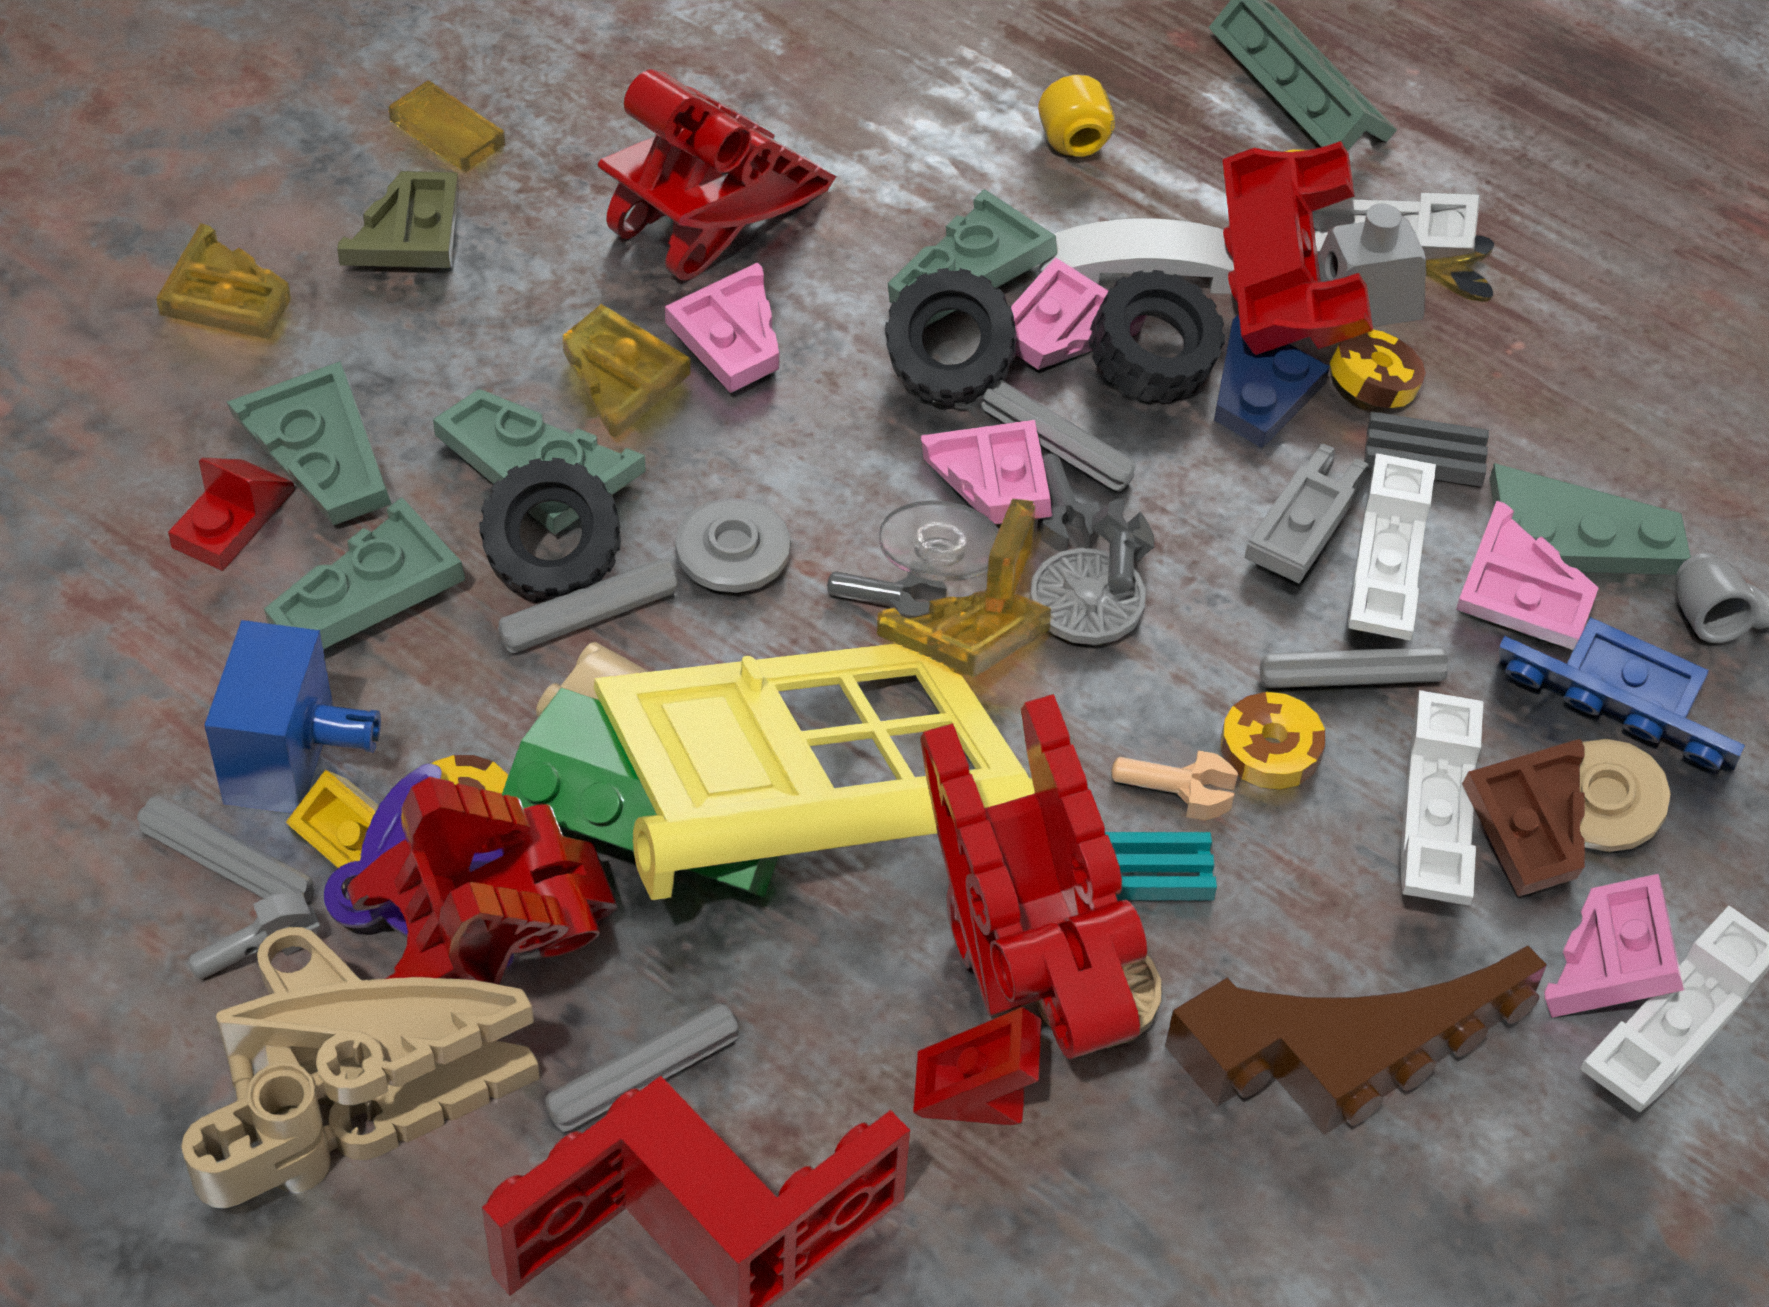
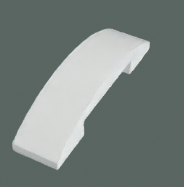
(1440, 221)
(1146, 246)
(1391, 547)
(1437, 810)
(1674, 1028)

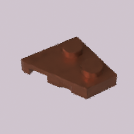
(1533, 814)

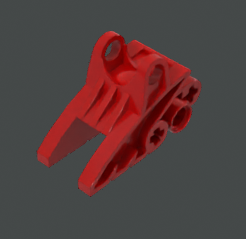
(682, 169)
(1037, 888)
(469, 923)

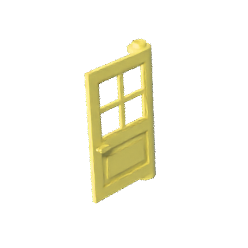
(741, 776)

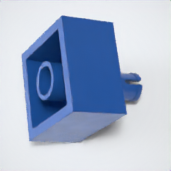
(276, 717)

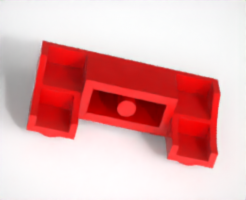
(1276, 248)

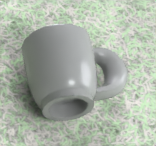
(1719, 599)

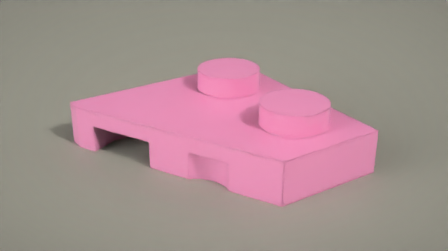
(1057, 315)
(729, 328)
(1526, 584)
(1618, 950)

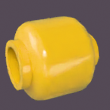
(1076, 115)

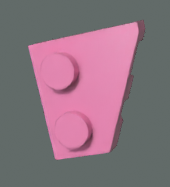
(992, 466)

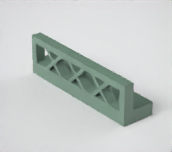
(1298, 74)

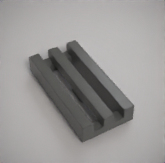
(1427, 441)

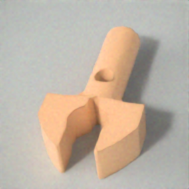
(1186, 782)

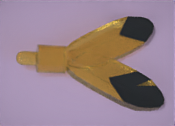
(1460, 278)

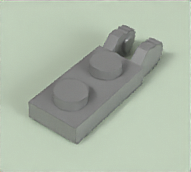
(1305, 516)

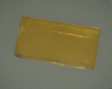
(446, 126)
(1010, 556)

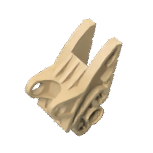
(365, 1046)

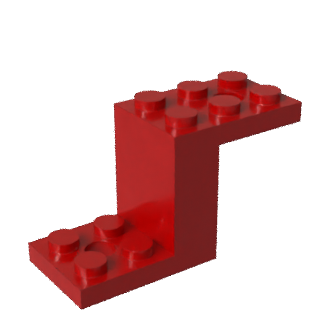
(694, 1199)

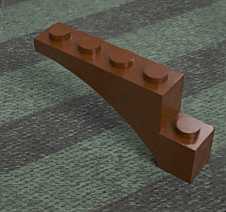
(1344, 1051)

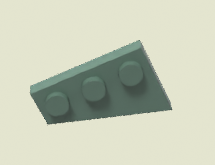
(988, 241)
(502, 434)
(317, 440)
(1593, 527)
(372, 581)

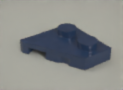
(1264, 389)

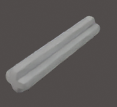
(1061, 436)
(587, 605)
(1353, 667)
(220, 850)
(640, 1066)

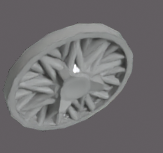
(733, 544)
(1081, 601)

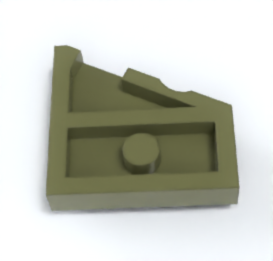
(408, 224)

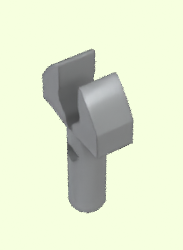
(273, 914)

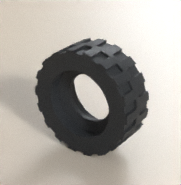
(940, 293)
(1173, 302)
(542, 483)

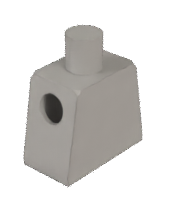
(1386, 258)

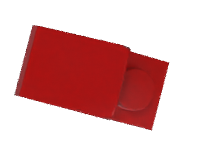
(229, 512)
(980, 1071)

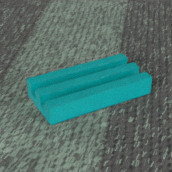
(1165, 852)

